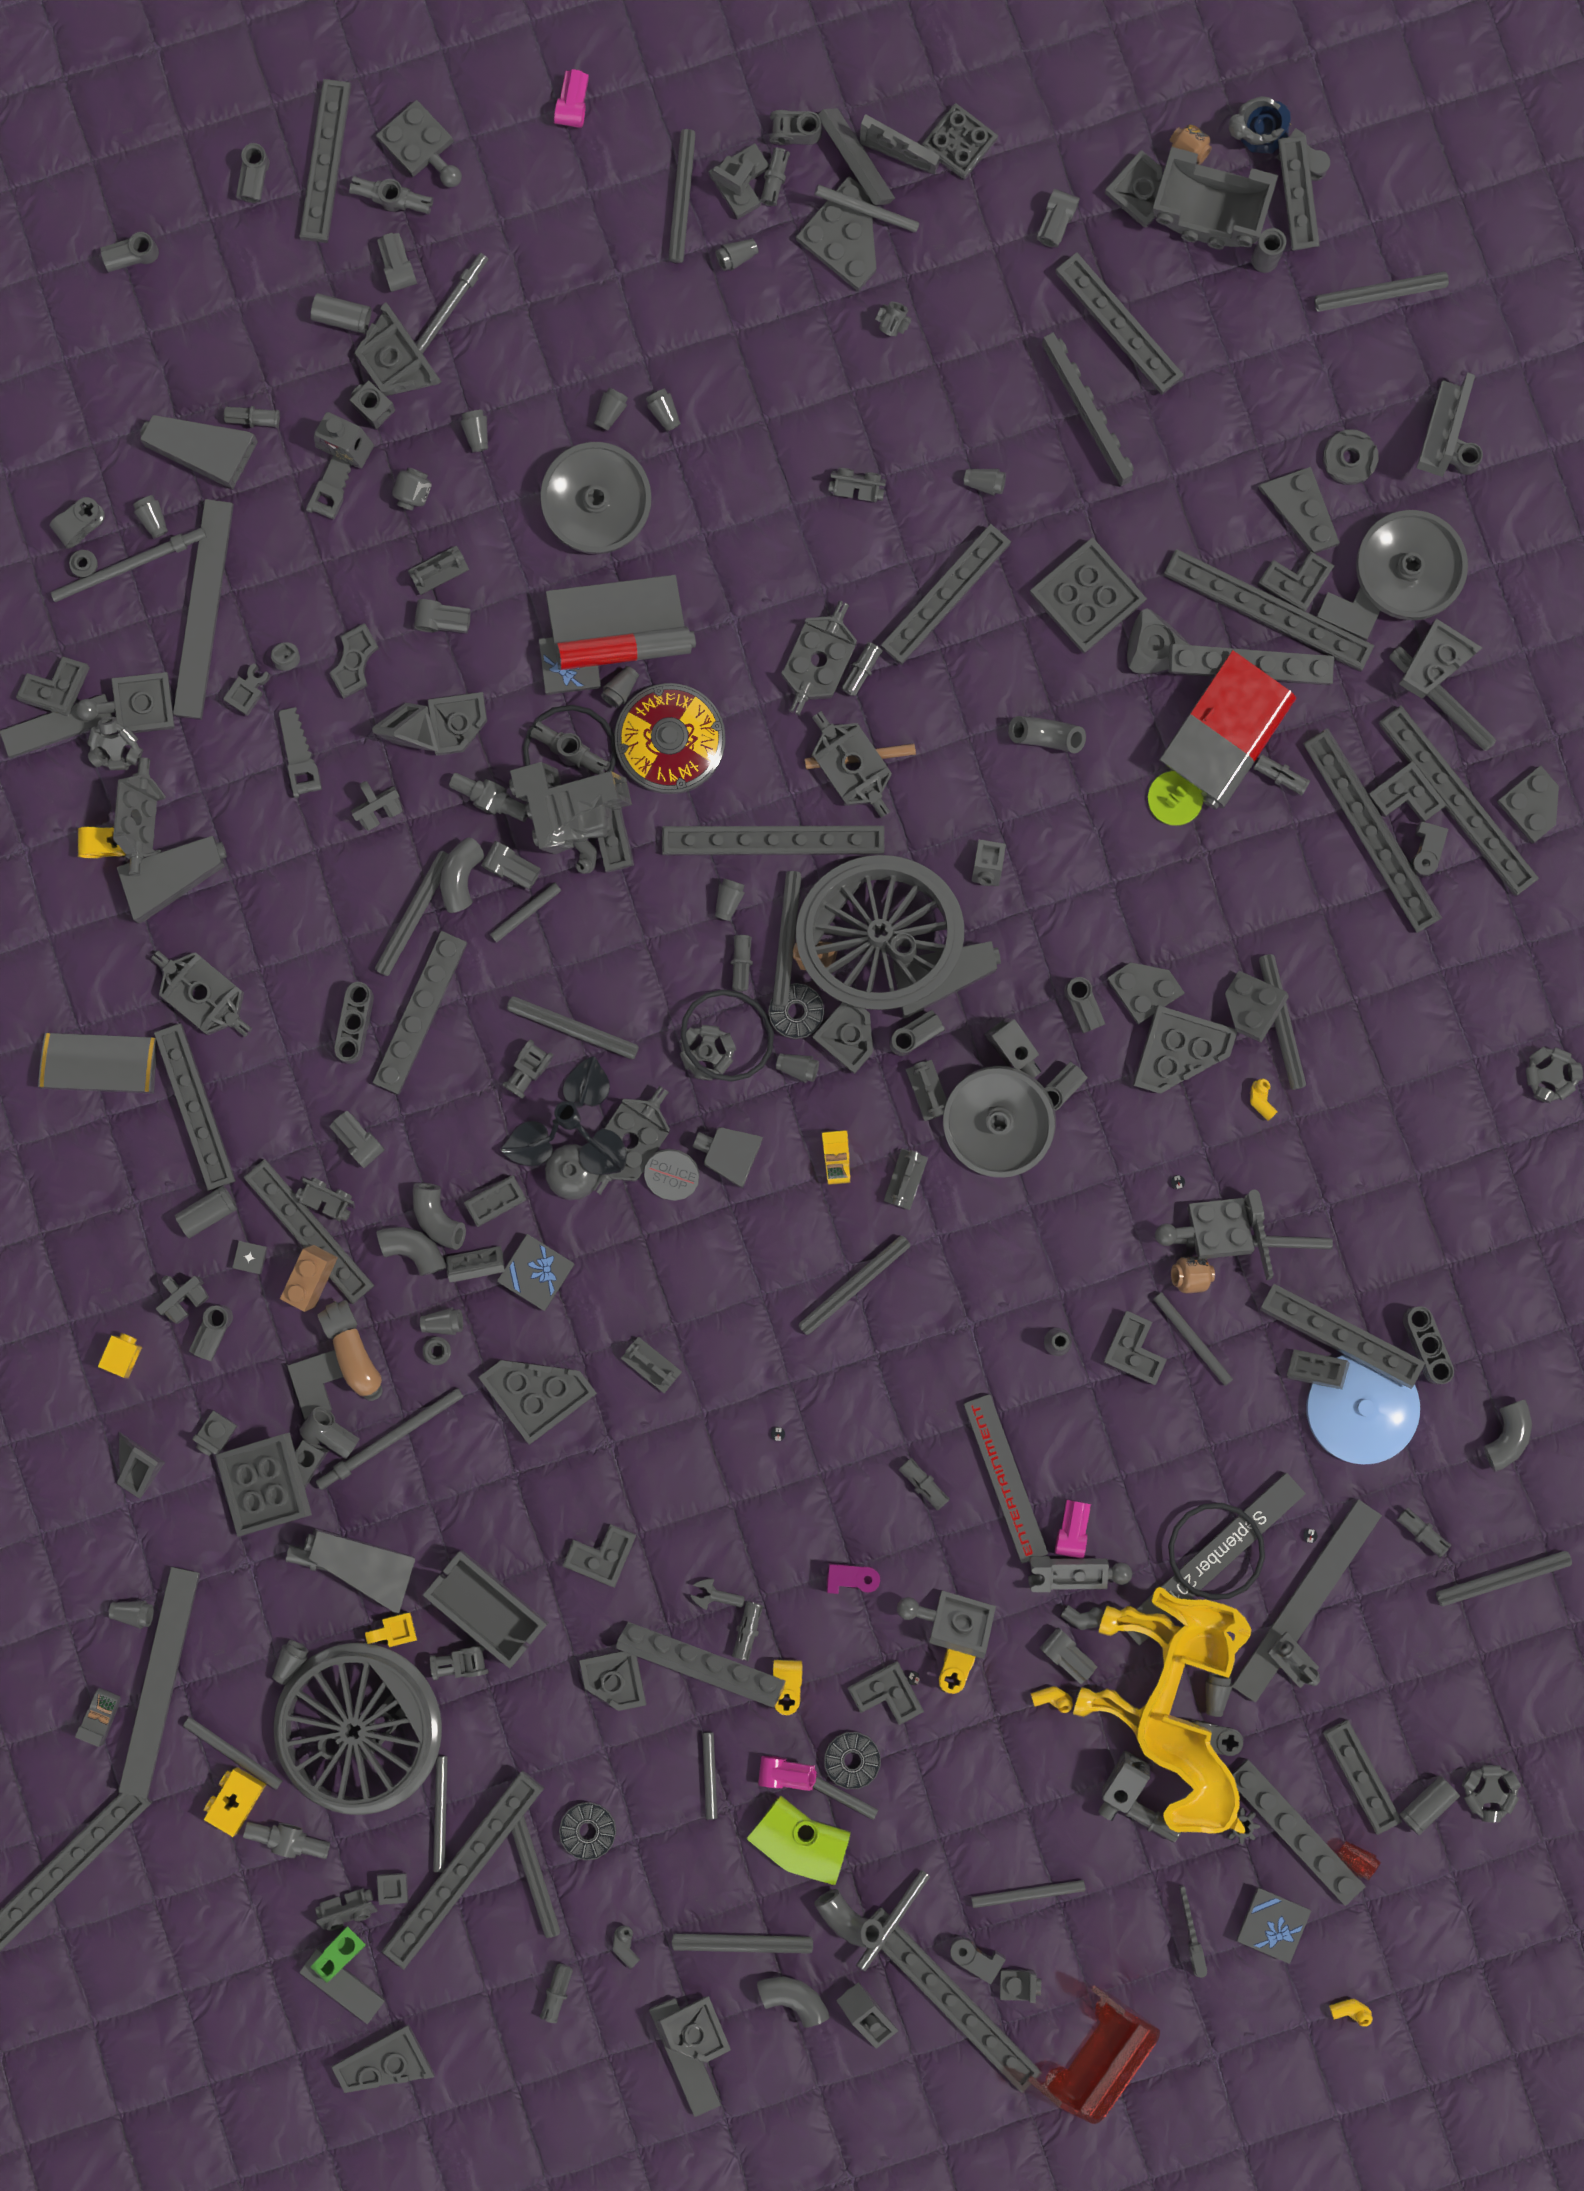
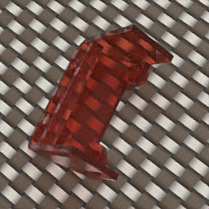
(1104, 2062)

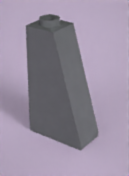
(203, 448)
(170, 876)
(973, 965)
(367, 1567)

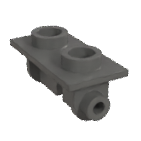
(867, 485)
(438, 570)
(927, 1089)
(905, 1179)
(316, 1193)
(651, 1364)
(1294, 1661)
(357, 1909)

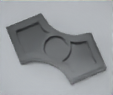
(350, 672)

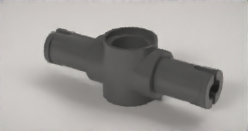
(379, 189)
(559, 741)
(489, 796)
(286, 1840)

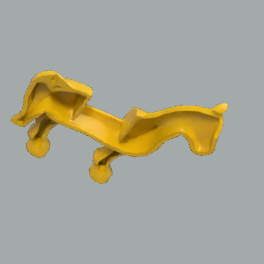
(1168, 1739)

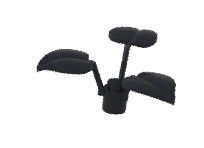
(603, 1153)

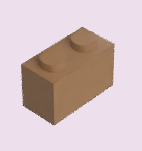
(308, 1278)

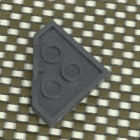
(843, 237)
(1180, 1049)
(536, 1394)

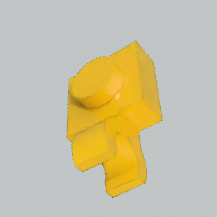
(396, 1630)

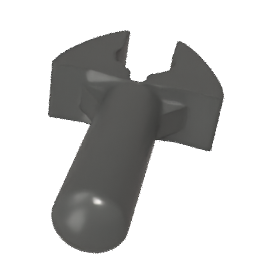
(716, 1595)

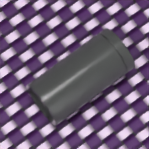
(1268, 250)
(340, 313)
(206, 1212)
(1429, 1805)

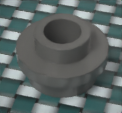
(89, 569)
(430, 1344)

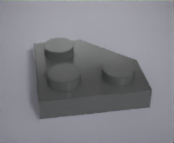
(1137, 188)
(457, 721)
(1533, 804)
(1144, 988)
(1254, 1005)
(847, 1036)
(614, 1679)
(694, 2031)

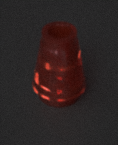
(1359, 1860)

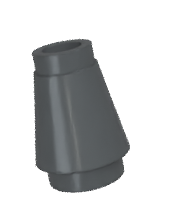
(736, 253)
(610, 408)
(663, 409)
(475, 429)
(986, 480)
(151, 516)
(619, 688)
(728, 898)
(798, 1066)
(443, 1322)
(1049, 1342)
(133, 1613)
(289, 1661)
(1217, 1694)

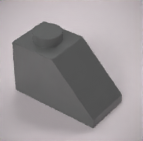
(866, 2015)

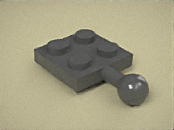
(418, 140)
(139, 703)
(1216, 1227)
(957, 1622)

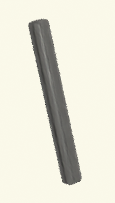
(682, 195)
(1381, 291)
(1449, 705)
(411, 916)
(787, 938)
(572, 1027)
(1284, 1027)
(854, 1285)
(1504, 1578)
(535, 1879)
(742, 1943)

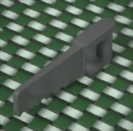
(331, 487)
(298, 754)
(1256, 1217)
(1195, 1948)

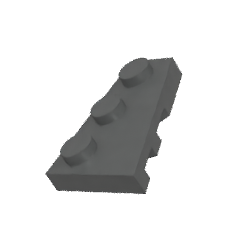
(892, 143)
(1303, 507)
(1437, 658)
(385, 2062)

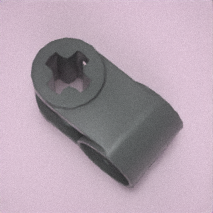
(793, 127)
(75, 523)
(1220, 1733)

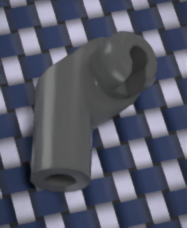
(587, 857)
(1083, 1620)
(622, 1944)

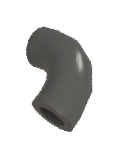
(1047, 733)
(456, 872)
(433, 1219)
(413, 1245)
(1513, 1438)
(847, 1923)
(795, 1995)

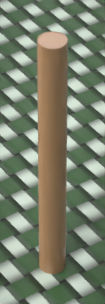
(887, 752)

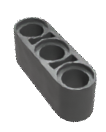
(349, 1010)
(1417, 1336)

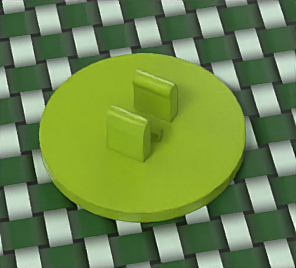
(1174, 799)

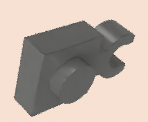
(244, 694)

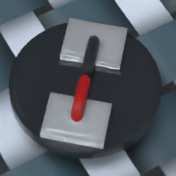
(1178, 1182)
(778, 1434)
(1310, 1536)
(913, 1678)

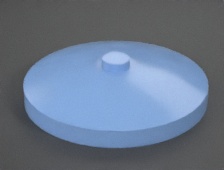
(1366, 1418)

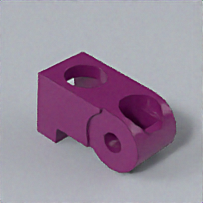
(851, 1576)

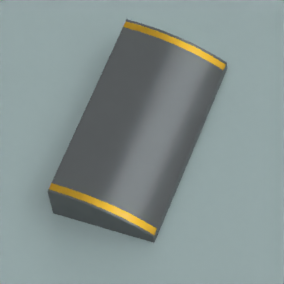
(98, 1063)

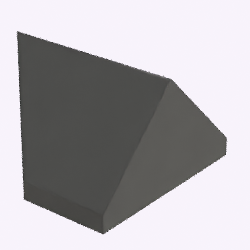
(408, 727)
(137, 1466)

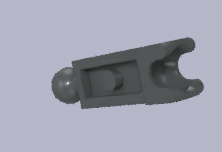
(1075, 1574)

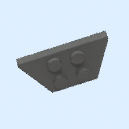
(394, 357)

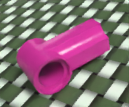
(571, 105)
(1072, 1536)
(779, 1773)

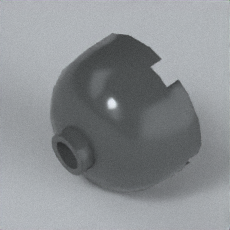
(567, 1175)

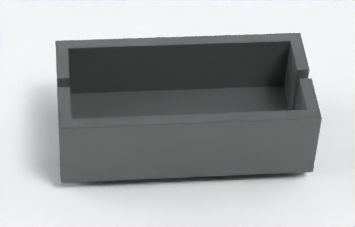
(485, 1609)

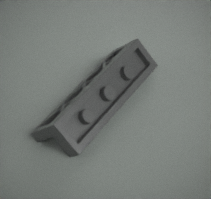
(1444, 426)

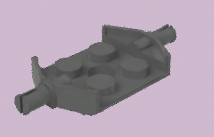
(821, 636)
(856, 786)
(137, 798)
(217, 1009)
(650, 1127)

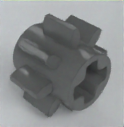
(893, 318)
(1249, 1824)

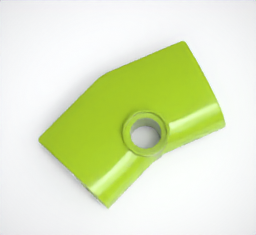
(813, 1857)

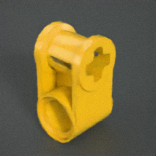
(97, 843)
(956, 1663)
(792, 1673)

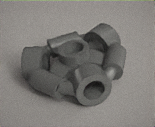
(102, 745)
(708, 1051)
(1553, 1074)
(1491, 1792)

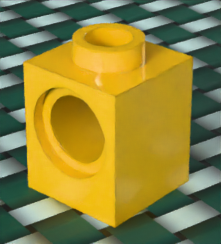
(120, 1355)

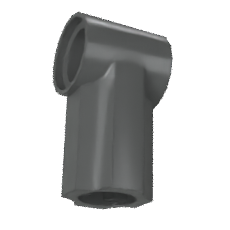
(252, 175)
(1059, 212)
(126, 252)
(397, 267)
(1466, 448)
(434, 616)
(505, 862)
(1084, 1008)
(917, 1032)
(1066, 1083)
(361, 1144)
(209, 1334)
(322, 1428)
(1063, 1651)

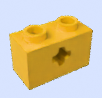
(230, 1818)

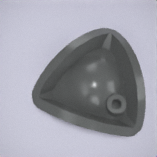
(1150, 643)

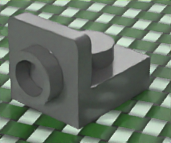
(988, 863)
(214, 1434)
(1019, 1985)

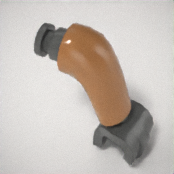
(351, 1355)

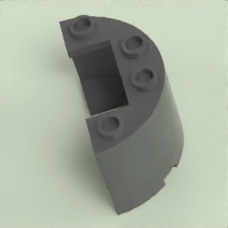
(1211, 202)

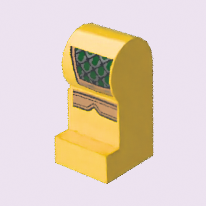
(836, 1157)

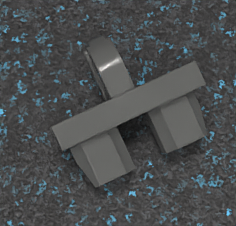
(365, 811)
(192, 1289)

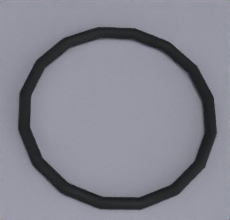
(576, 708)
(703, 1069)
(1172, 1555)

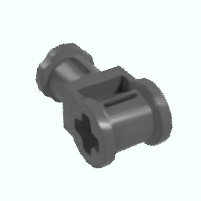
(529, 1067)
(461, 1662)

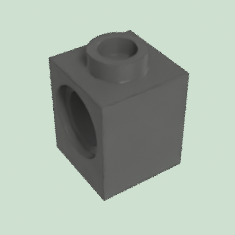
(380, 412)

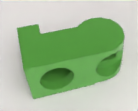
(338, 1954)

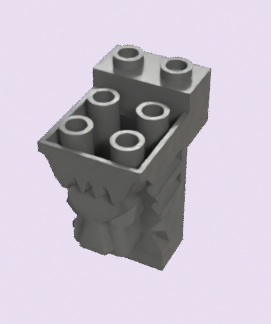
(570, 810)

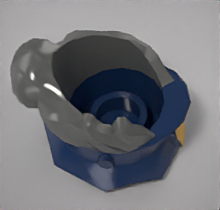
(1261, 124)

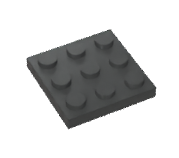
(1088, 595)
(263, 1484)

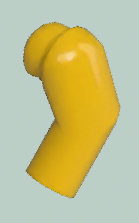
(1259, 1098)
(1055, 1697)
(1353, 2009)

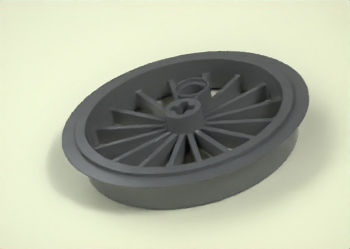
(836, 889)
(411, 1693)

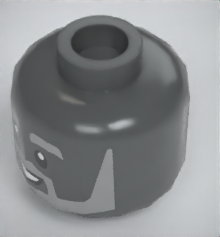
(411, 488)

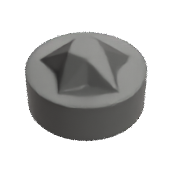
(285, 656)

